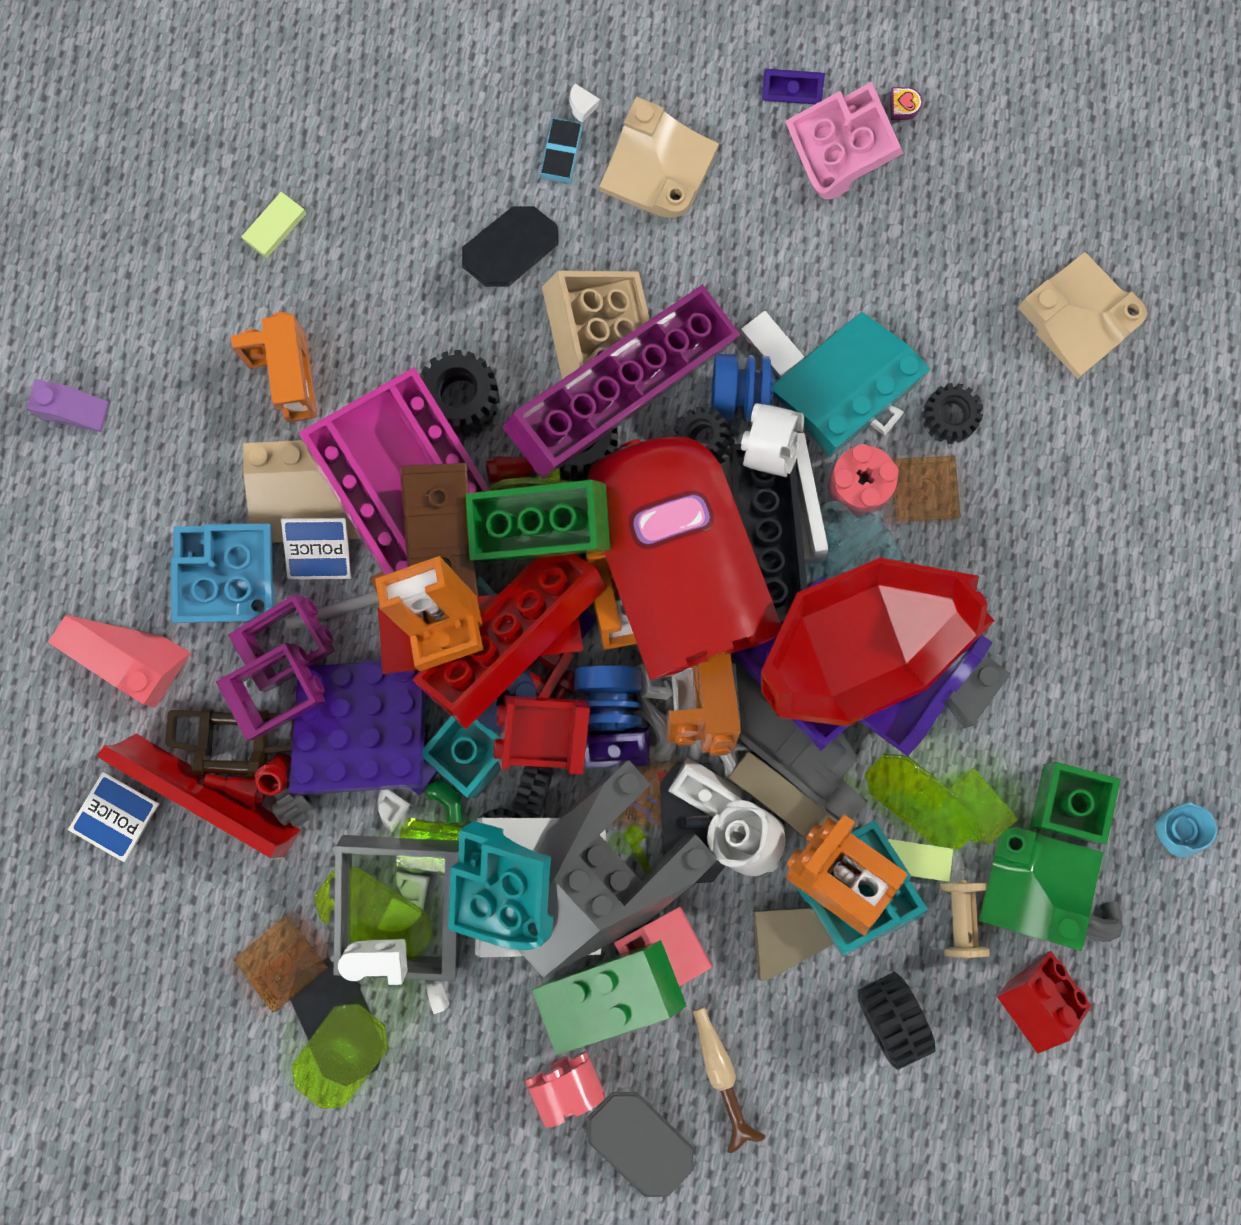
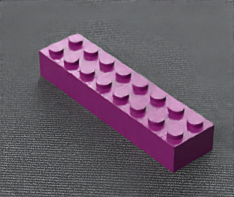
(620, 381)

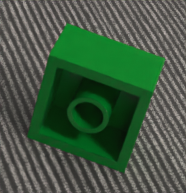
(1075, 803)

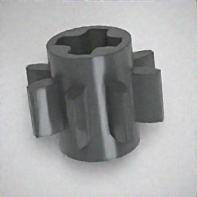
(292, 808)

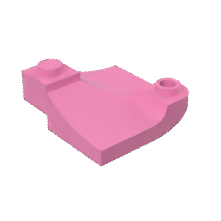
(843, 139)

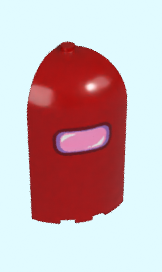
(681, 555)

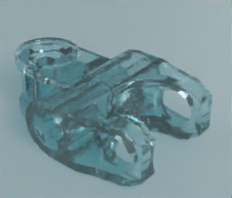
(854, 538)

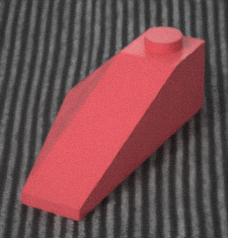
(126, 658)

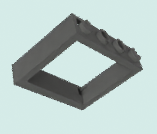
(420, 968)

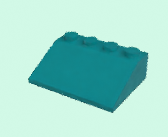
(850, 381)

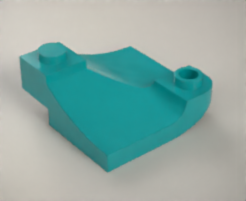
(499, 890)
(901, 911)

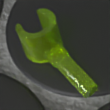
(633, 837)

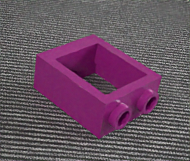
(249, 648)
(242, 704)

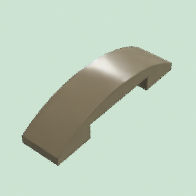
(777, 795)

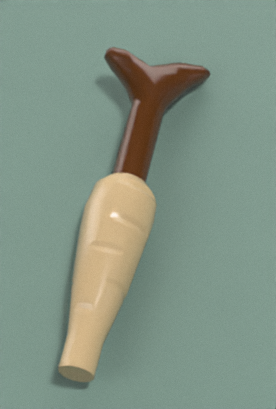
(722, 1078)

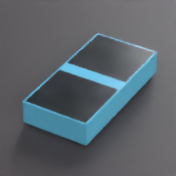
(561, 150)

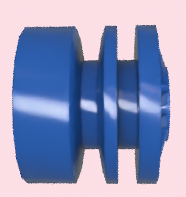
(740, 387)
(608, 696)

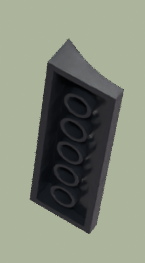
(774, 528)

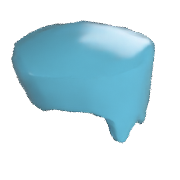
(1186, 829)

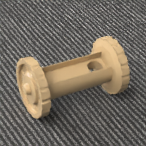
(965, 920)

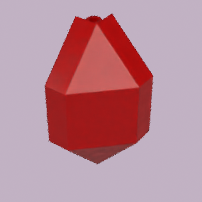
(870, 640)

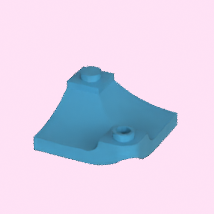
(221, 572)

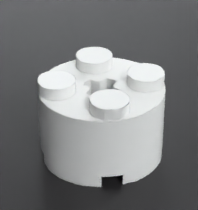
(772, 439)
(747, 838)

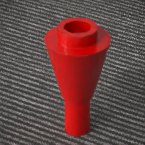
(240, 788)

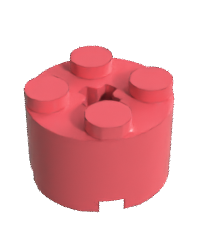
(874, 467)
(565, 1090)

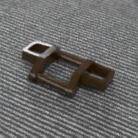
(202, 760)

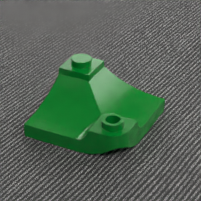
(1042, 888)

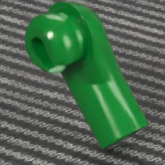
(448, 797)

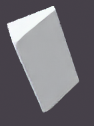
(704, 788)

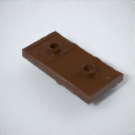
(437, 517)

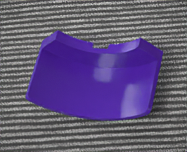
(910, 720)

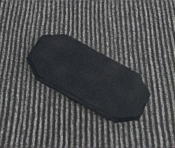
(509, 246)
(683, 818)
(322, 995)

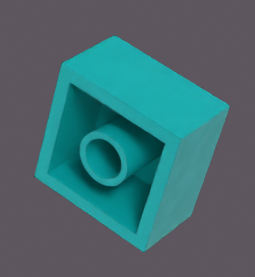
(464, 756)

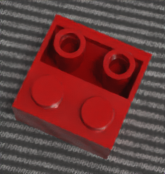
(1045, 1003)

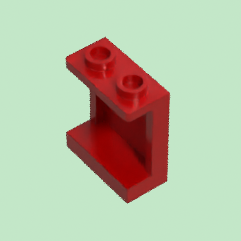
(542, 733)

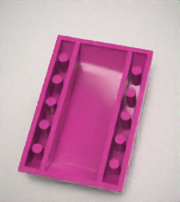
(366, 446)

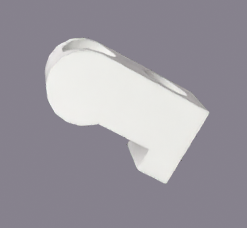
(375, 959)

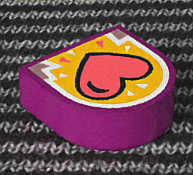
(904, 103)

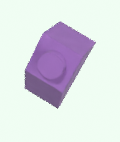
(67, 405)

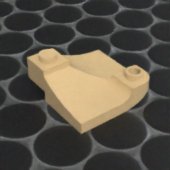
(657, 162)
(1082, 314)

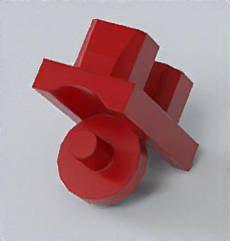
(557, 664)

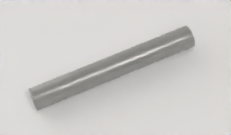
(336, 609)

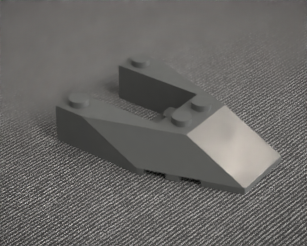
(592, 888)

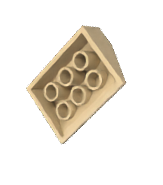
(592, 312)
(286, 484)

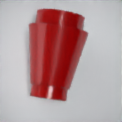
(507, 468)
(273, 775)

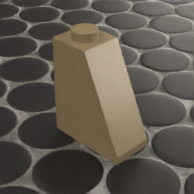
(786, 939)

